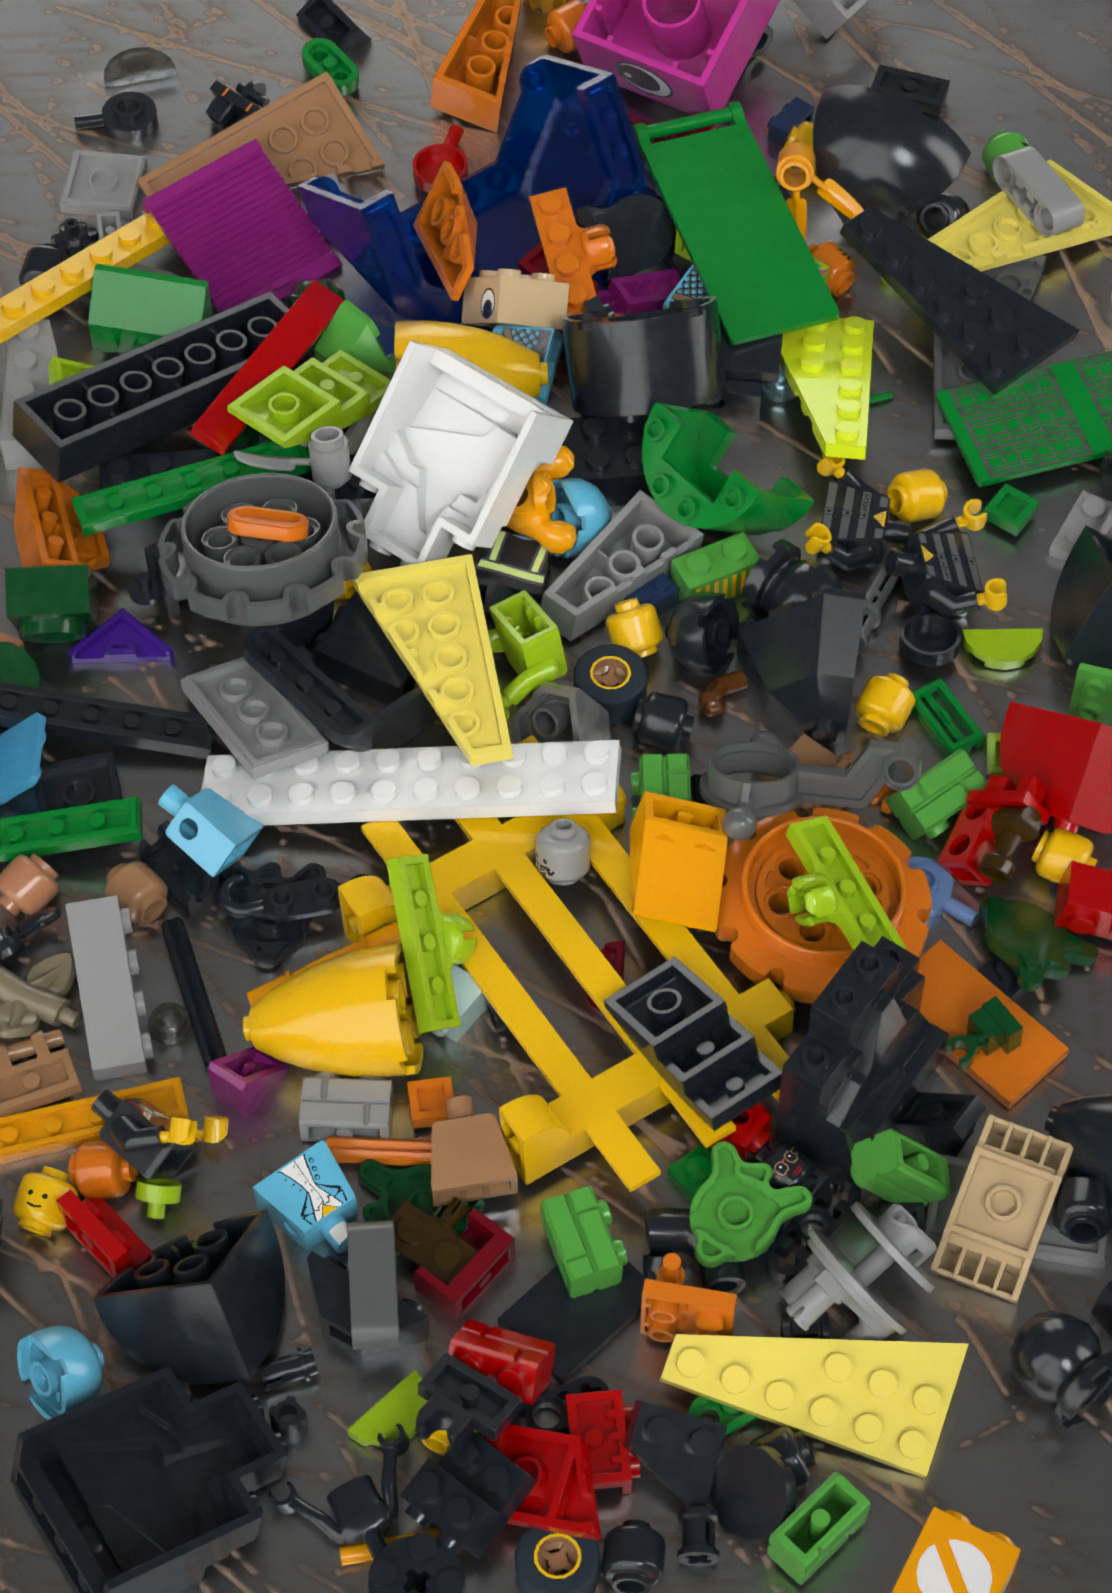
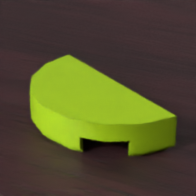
(1002, 647)
(398, 1406)

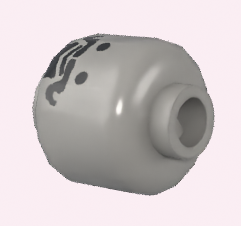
(563, 852)

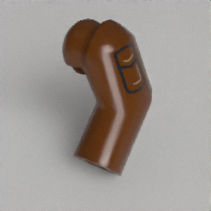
(718, 688)

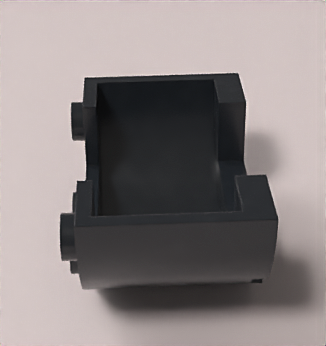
(644, 358)

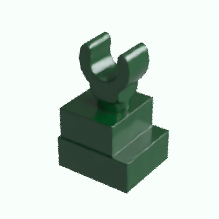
(987, 1031)

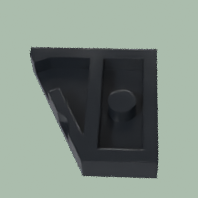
(676, 1449)

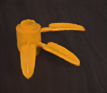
(796, 172)

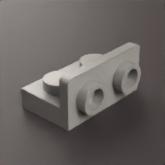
(1087, 511)

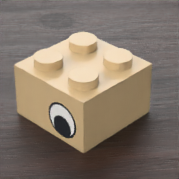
(514, 300)

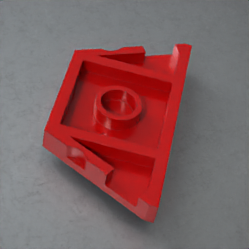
(565, 1492)

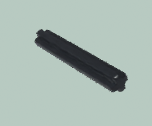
(193, 990)

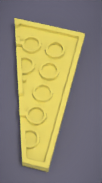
(442, 636)

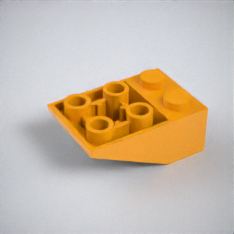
(677, 861)

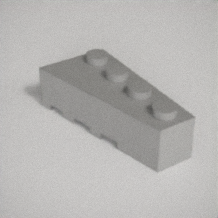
(25, 373)
(616, 563)

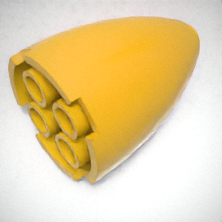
(488, 350)
(342, 1017)

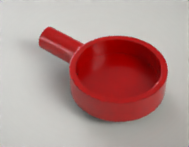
(430, 159)

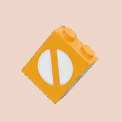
(957, 1558)

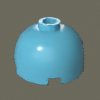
(582, 507)
(61, 1367)

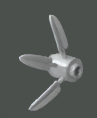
(327, 451)

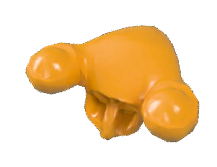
(538, 502)

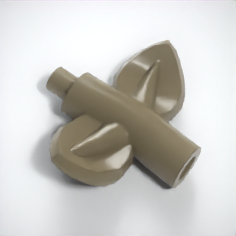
(38, 997)

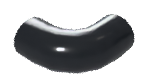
(670, 1232)

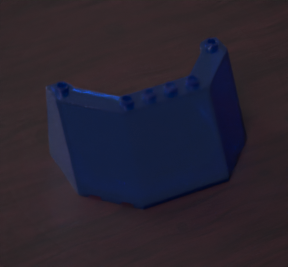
(562, 134)

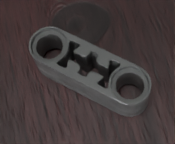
(373, 1285)

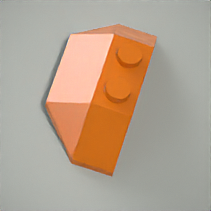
(48, 525)

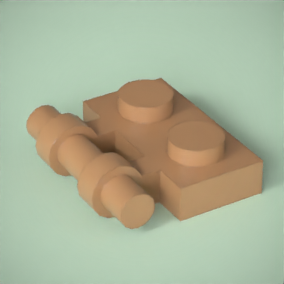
(37, 1080)

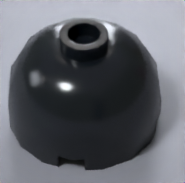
(703, 632)

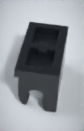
(188, 884)

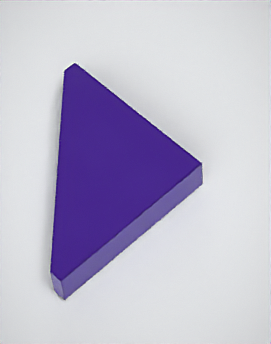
(121, 641)

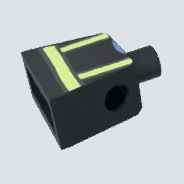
(517, 564)

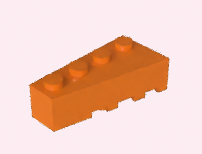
(477, 65)

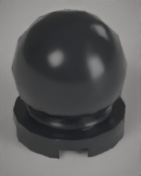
(785, 579)
(1062, 1363)

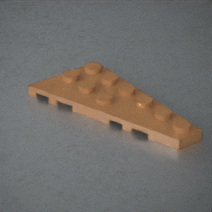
(301, 133)

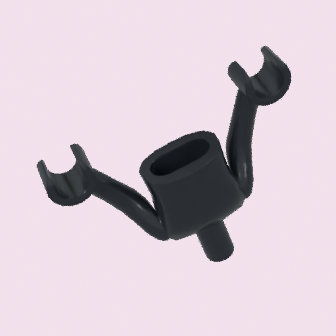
(356, 1504)

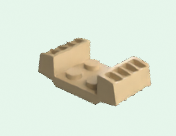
(1002, 1209)

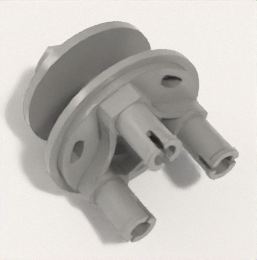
(835, 1279)

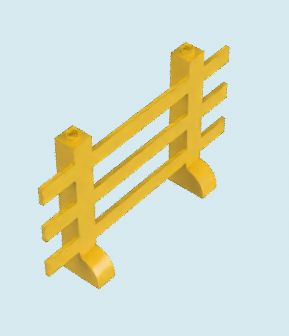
(587, 1108)

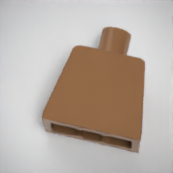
(469, 1156)

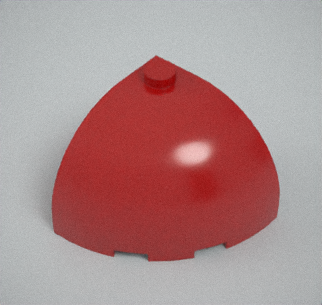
(1068, 757)

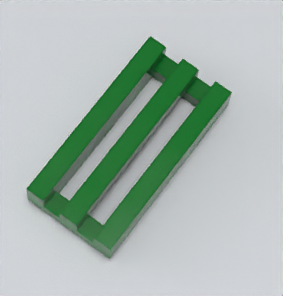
(975, 735)

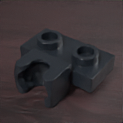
(463, 1402)

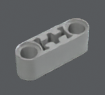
(1038, 191)

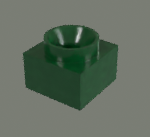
(51, 602)

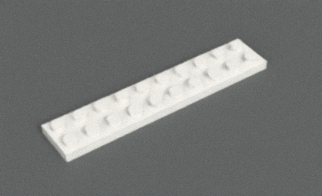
(425, 784)

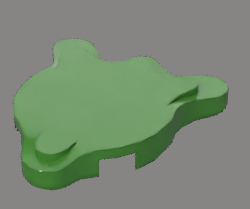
(738, 1211)

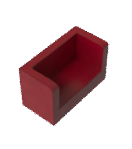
(494, 1255)

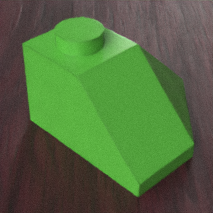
(356, 335)

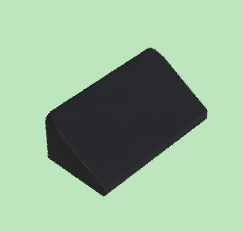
(331, 22)

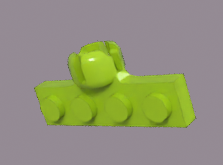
(834, 886)
(429, 942)

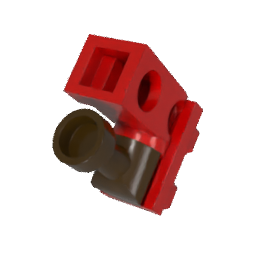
(993, 829)

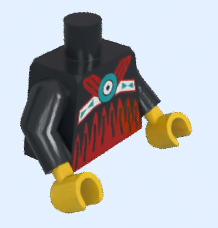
(151, 1139)

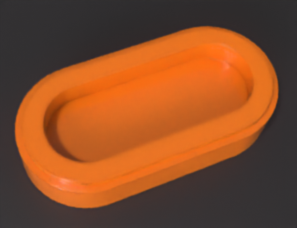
(267, 523)

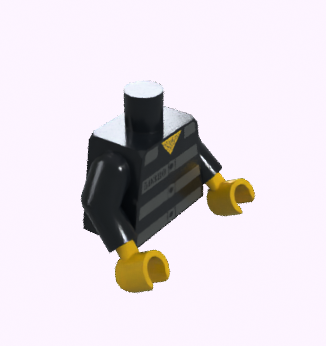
(852, 521)
(942, 568)

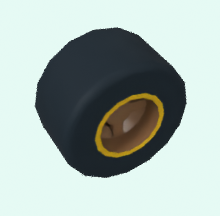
(613, 679)
(560, 1552)

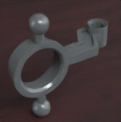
(798, 781)

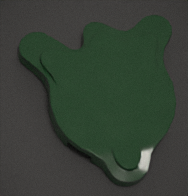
(1031, 942)
(407, 1184)

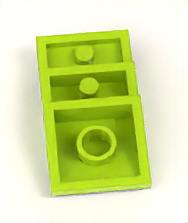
(314, 395)

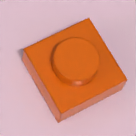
(429, 1100)

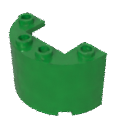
(682, 474)

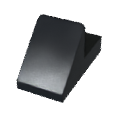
(941, 1120)

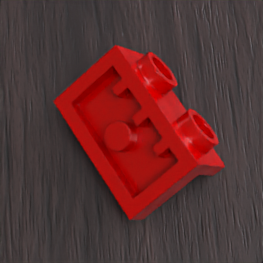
(103, 1233)
(603, 1424)

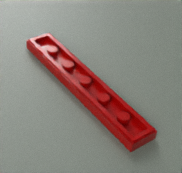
(282, 346)

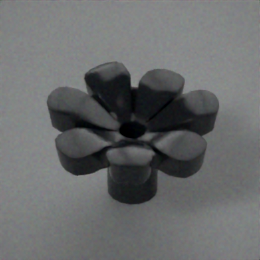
(74, 236)

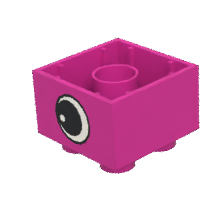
(674, 49)

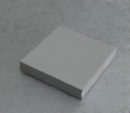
(102, 183)

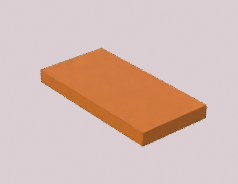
(955, 991)

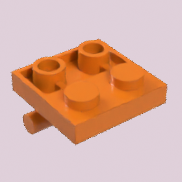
(675, 1308)

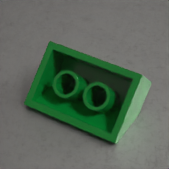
(142, 306)

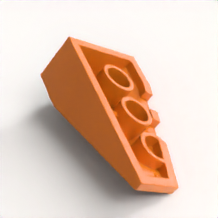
(448, 230)

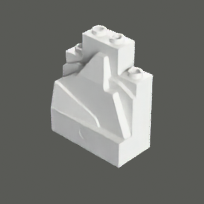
(449, 455)

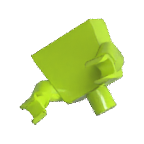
(529, 643)

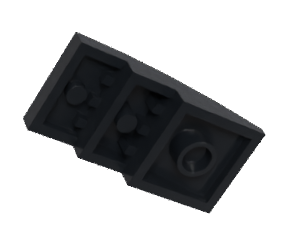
(694, 1043)

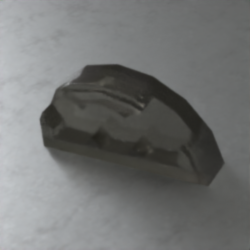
(138, 66)

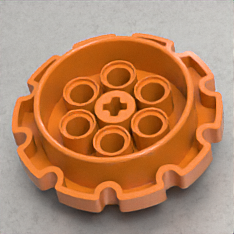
(775, 943)

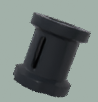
(818, 1330)
(698, 1536)

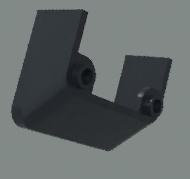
(289, 667)

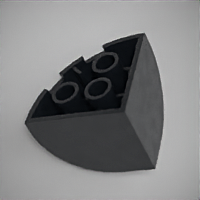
(884, 150)
(1084, 602)
(202, 1303)

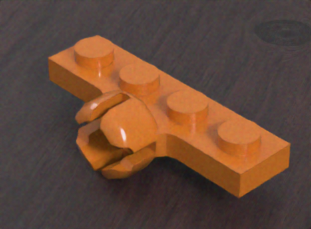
(571, 251)

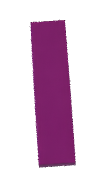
(639, 292)

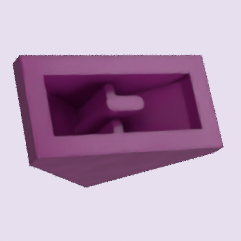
(245, 1079)

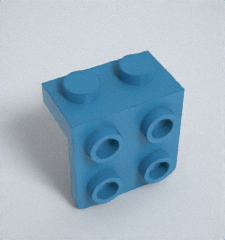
(21, 756)

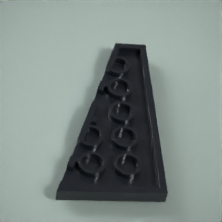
(973, 314)

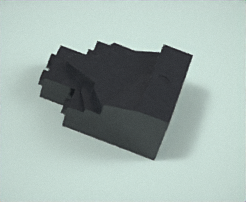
(860, 1057)
(148, 1483)

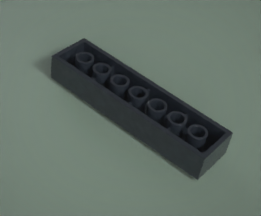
(141, 391)

